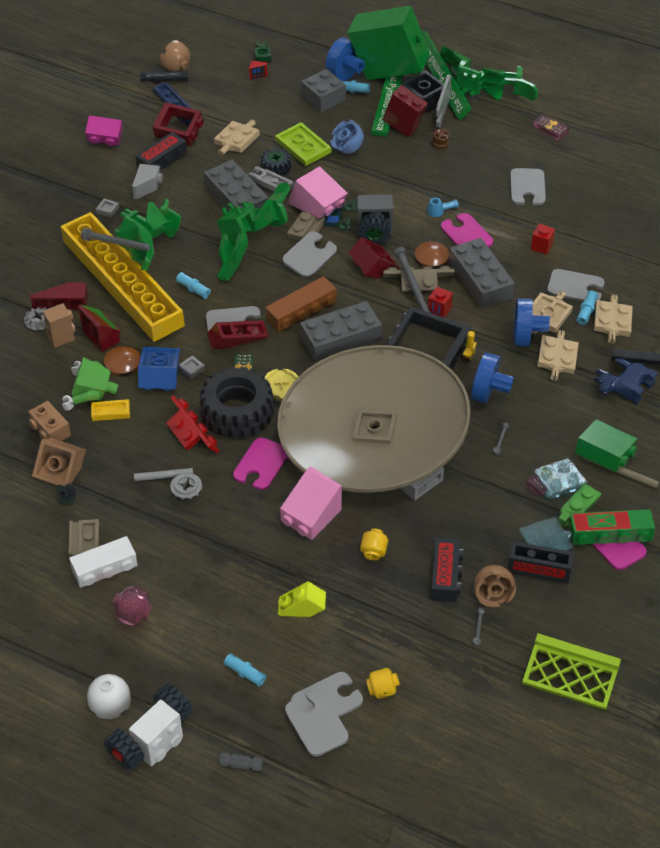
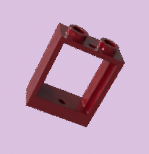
(168, 110)

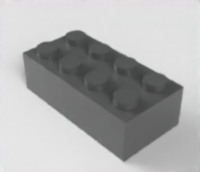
(232, 185)
(481, 273)
(340, 331)

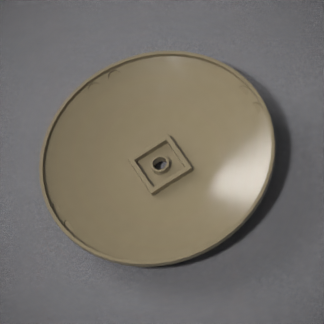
(403, 391)

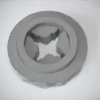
(35, 323)
(181, 481)

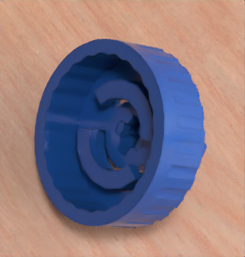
(343, 60)
(526, 322)
(488, 378)

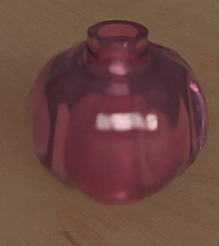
(132, 605)

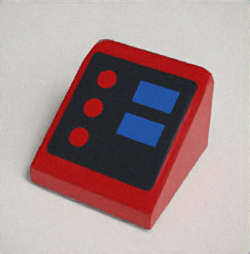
(258, 70)

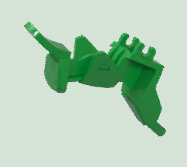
(488, 79)
(239, 220)
(144, 229)

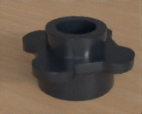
(70, 493)

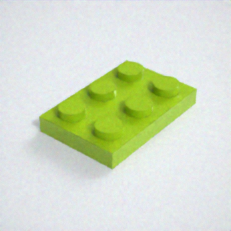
(303, 144)

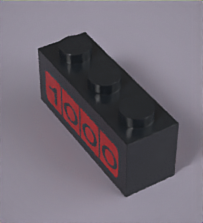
(163, 152)
(540, 562)
(446, 570)

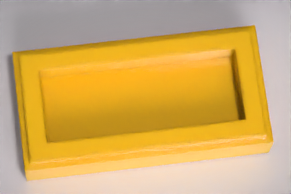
(110, 410)

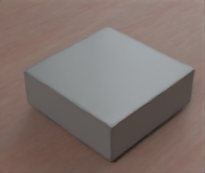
(107, 208)
(191, 367)

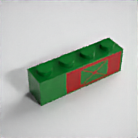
(611, 527)

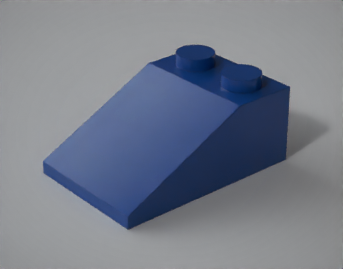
(158, 368)

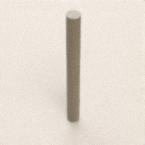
(634, 475)

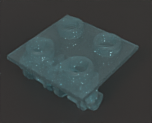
(560, 478)
(547, 534)

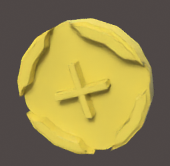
(280, 382)

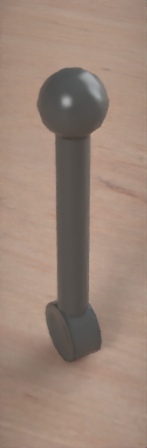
(496, 450)
(477, 641)

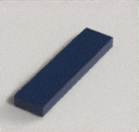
(169, 95)

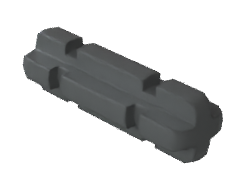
(240, 761)

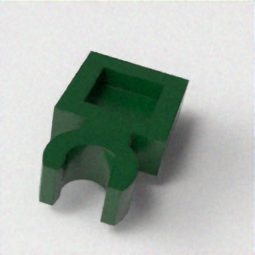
(262, 52)

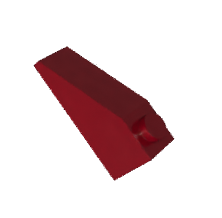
(70, 294)
(236, 333)

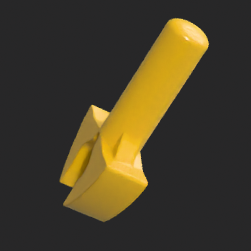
(470, 346)

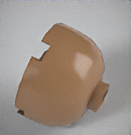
(176, 57)
(494, 585)

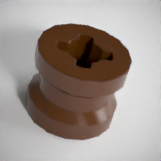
(440, 139)

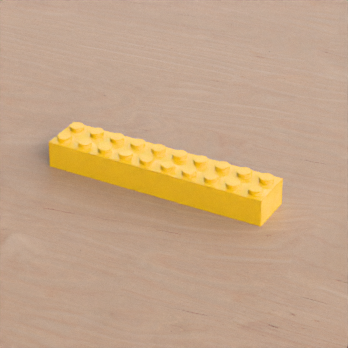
(124, 279)

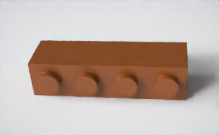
(301, 304)

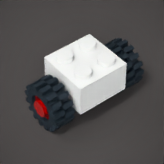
(153, 733)

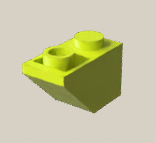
(302, 601)

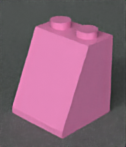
(317, 194)
(312, 503)

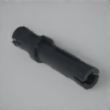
(163, 76)

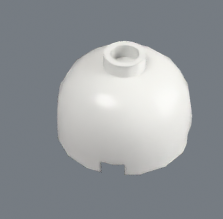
(108, 696)

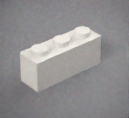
(103, 561)

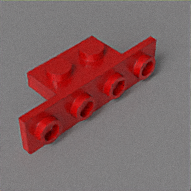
(188, 429)

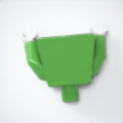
(89, 384)

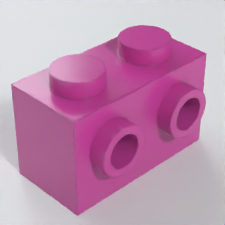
(104, 130)

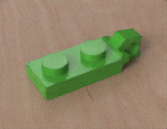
(580, 502)

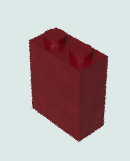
(404, 111)

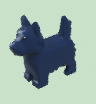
(628, 382)

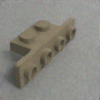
(425, 277)

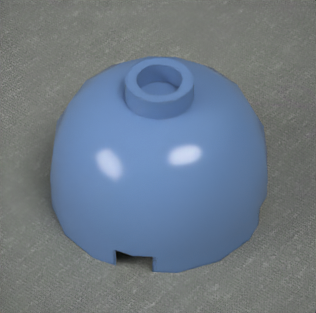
(347, 137)

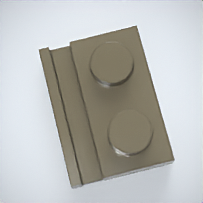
(304, 224)
(83, 536)

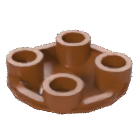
(432, 254)
(122, 360)

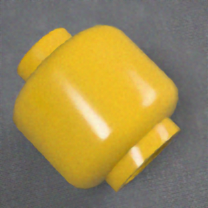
(374, 544)
(382, 683)

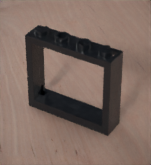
(438, 324)

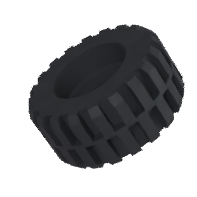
(233, 384)

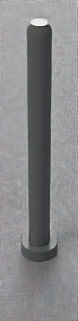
(87, 235)
(400, 253)

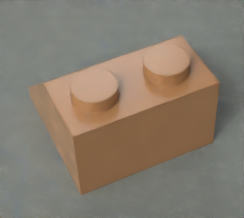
(58, 461)

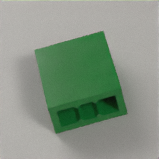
(606, 445)

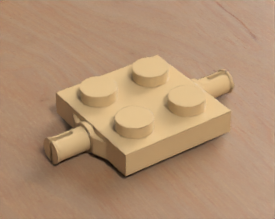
(236, 137)
(552, 307)
(613, 318)
(557, 354)

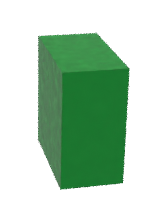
(389, 42)

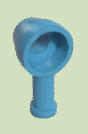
(436, 208)

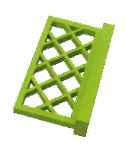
(578, 655)

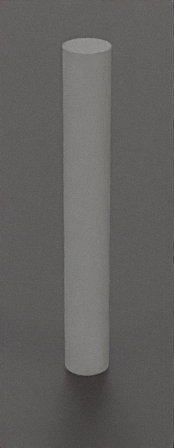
(161, 474)

